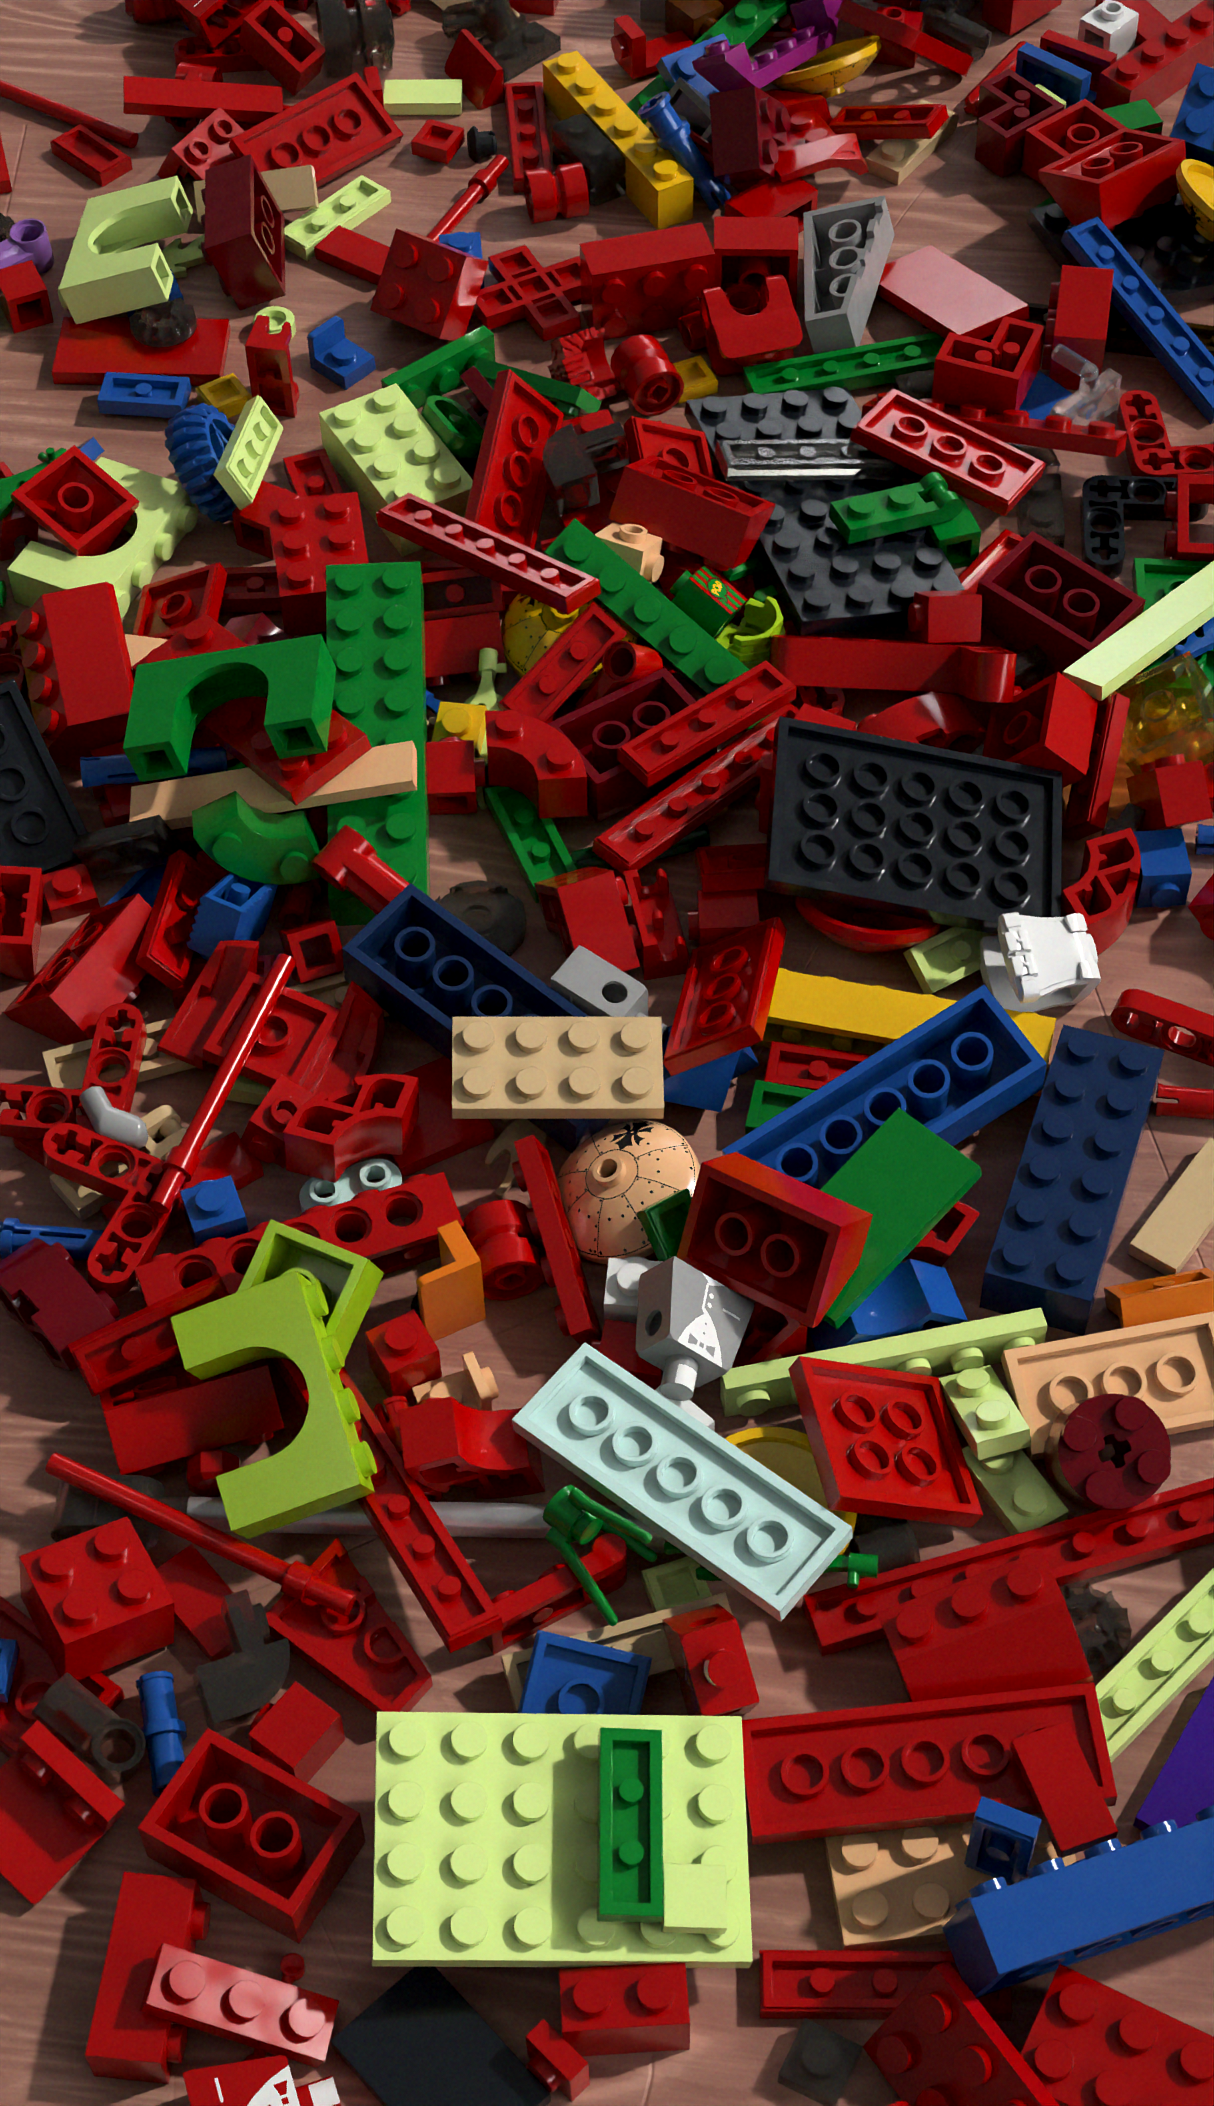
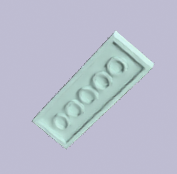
(683, 1481)

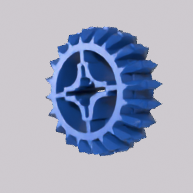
(195, 446)

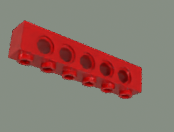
(369, 1213)

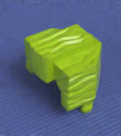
(752, 638)

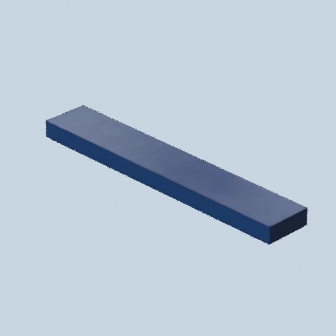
(1147, 312)

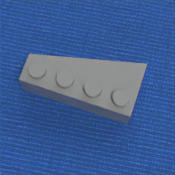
(843, 269)

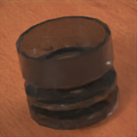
(354, 33)

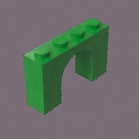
(179, 692)

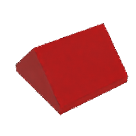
(77, 503)

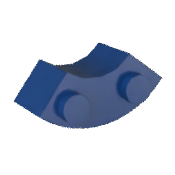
(907, 1301)

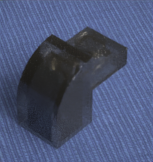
(576, 460)
(242, 1684)

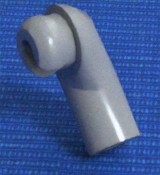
(112, 1121)

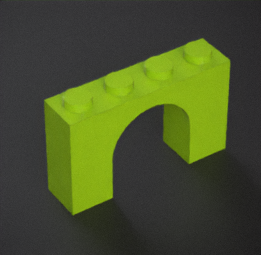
(326, 1459)

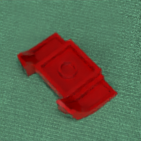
(810, 140)
(301, 1038)

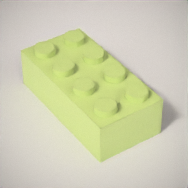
(390, 451)

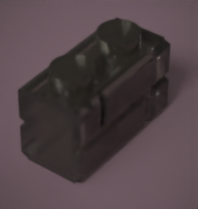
(582, 141)

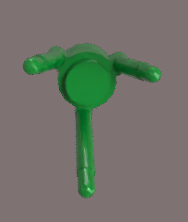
(580, 1519)

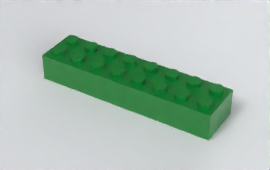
(381, 688)

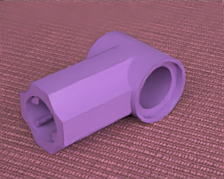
(27, 242)

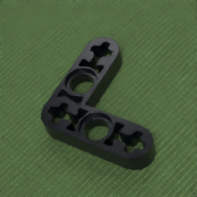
(1114, 510)

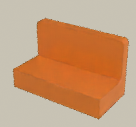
(452, 1294)
(1162, 1297)

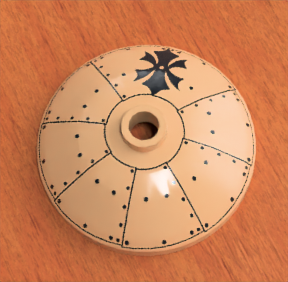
(602, 1209)

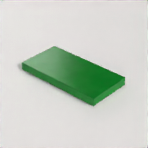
(908, 1185)

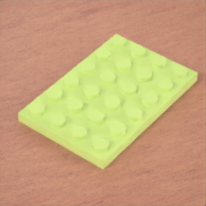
(496, 1840)

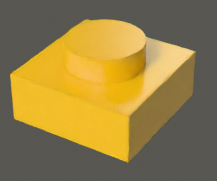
(461, 721)

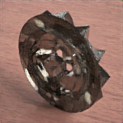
(166, 331)
(1111, 1625)

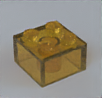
(1169, 714)

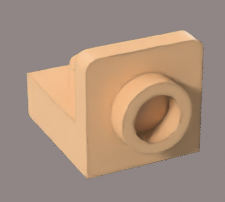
(470, 1387)

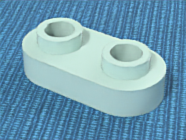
(352, 1181)

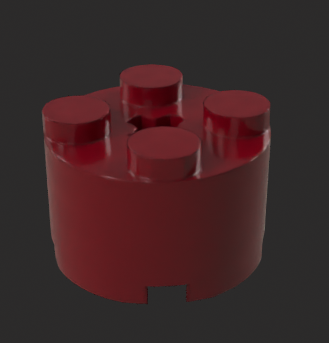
(1134, 1470)

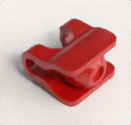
(749, 340)

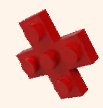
(531, 293)

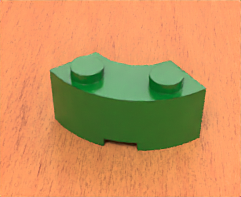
(257, 843)

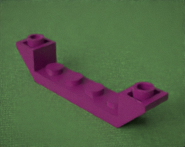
(731, 68)

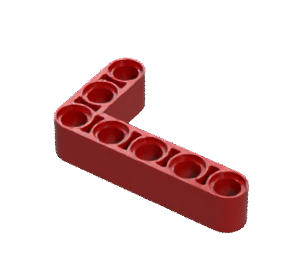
(962, 668)

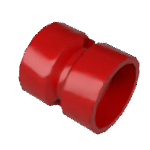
(557, 192)
(647, 375)
(505, 1248)

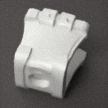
(1039, 962)

